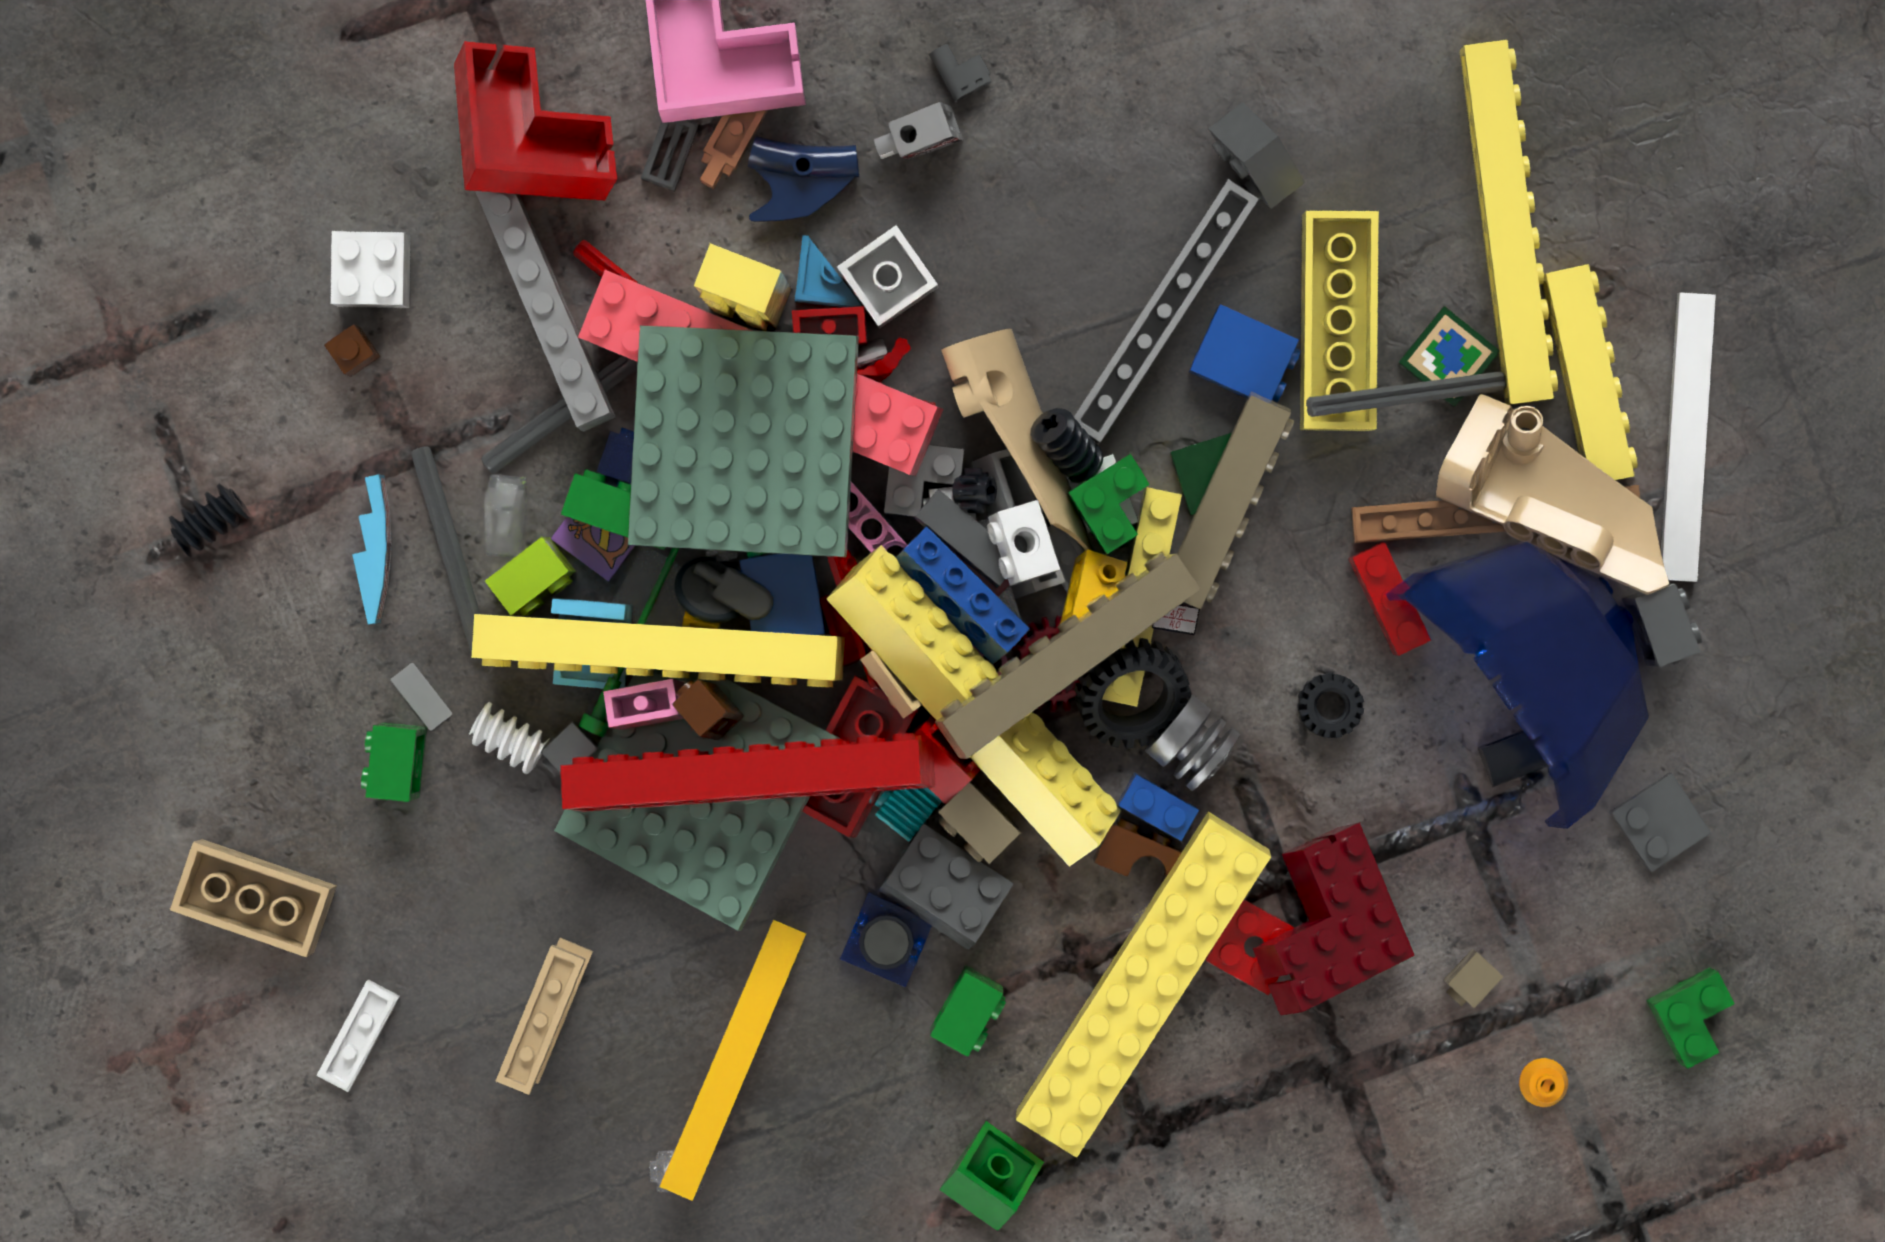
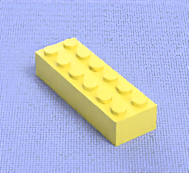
(742, 287)
(1339, 313)

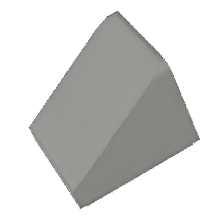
(871, 353)

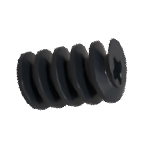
(1067, 444)
(207, 519)

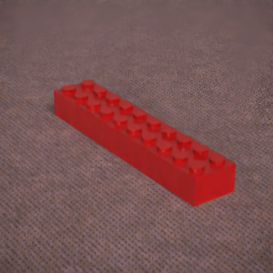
(750, 775)

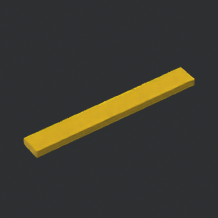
(732, 1060)

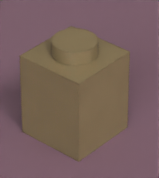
(1472, 979)

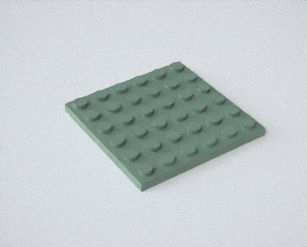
(743, 440)
(706, 851)

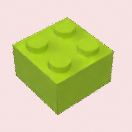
(530, 577)

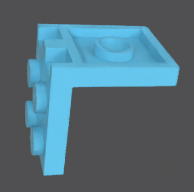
(589, 611)

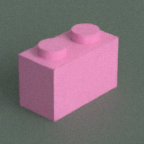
(642, 704)

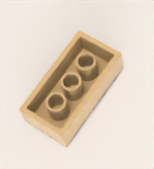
(253, 897)

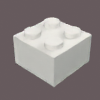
(370, 269)
(887, 277)

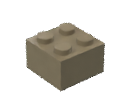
(978, 822)

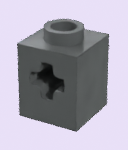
(569, 744)

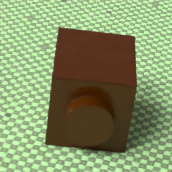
(352, 350)

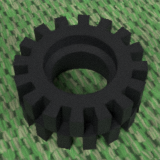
(1352, 705)

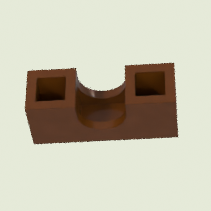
(1126, 845)

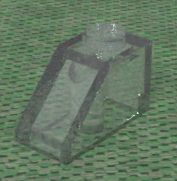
(505, 515)

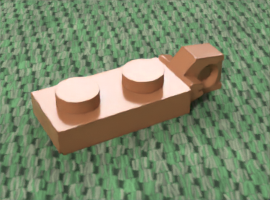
(729, 144)

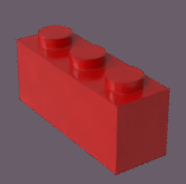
(1397, 618)

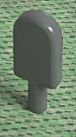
(738, 591)

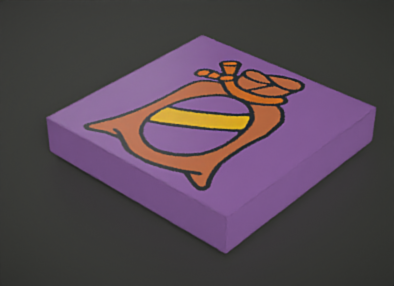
(593, 546)

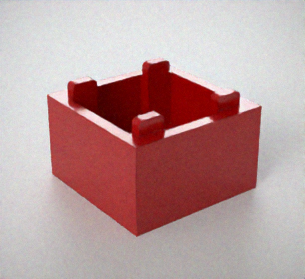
(950, 771)

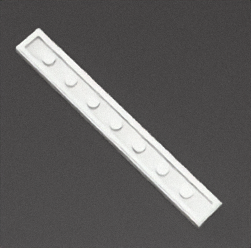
(1687, 435)

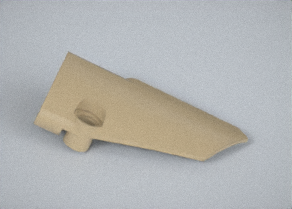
(996, 381)
(1550, 495)

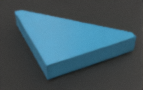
(819, 281)

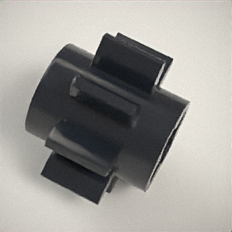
(974, 490)

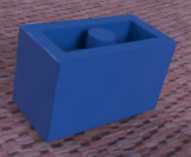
(1157, 806)

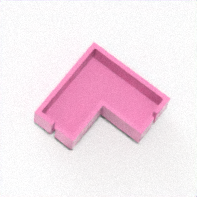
(717, 71)

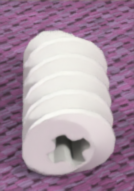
(507, 738)

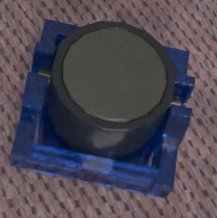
(886, 940)

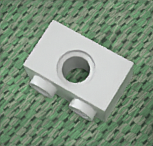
(1028, 523)

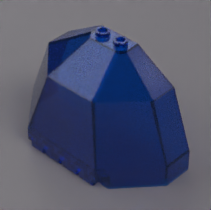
(1559, 655)

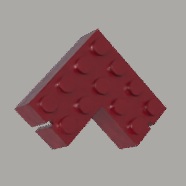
(1350, 924)

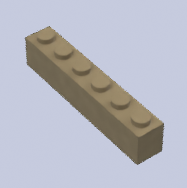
(1231, 491)

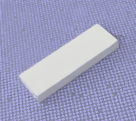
(358, 1035)

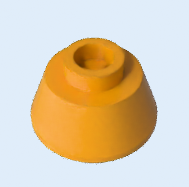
(1549, 1073)

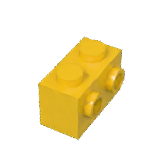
(1091, 577)

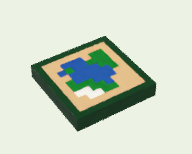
(1448, 351)

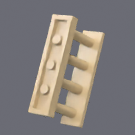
(544, 1016)

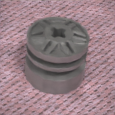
(1193, 744)

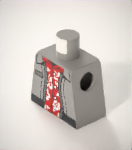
(934, 127)

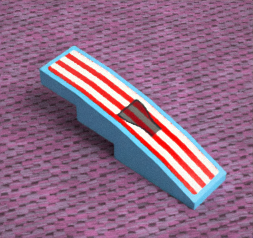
(374, 563)

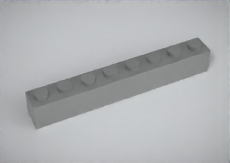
(547, 309)
(1164, 310)

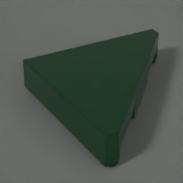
(1196, 466)

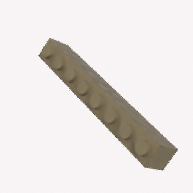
(1067, 655)

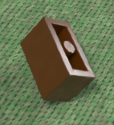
(707, 709)

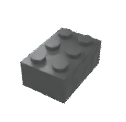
(946, 887)

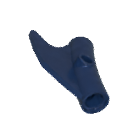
(797, 192)

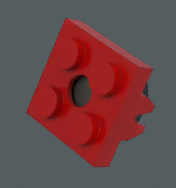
(1234, 950)

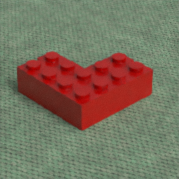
(515, 144)

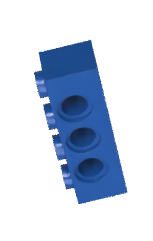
(962, 596)

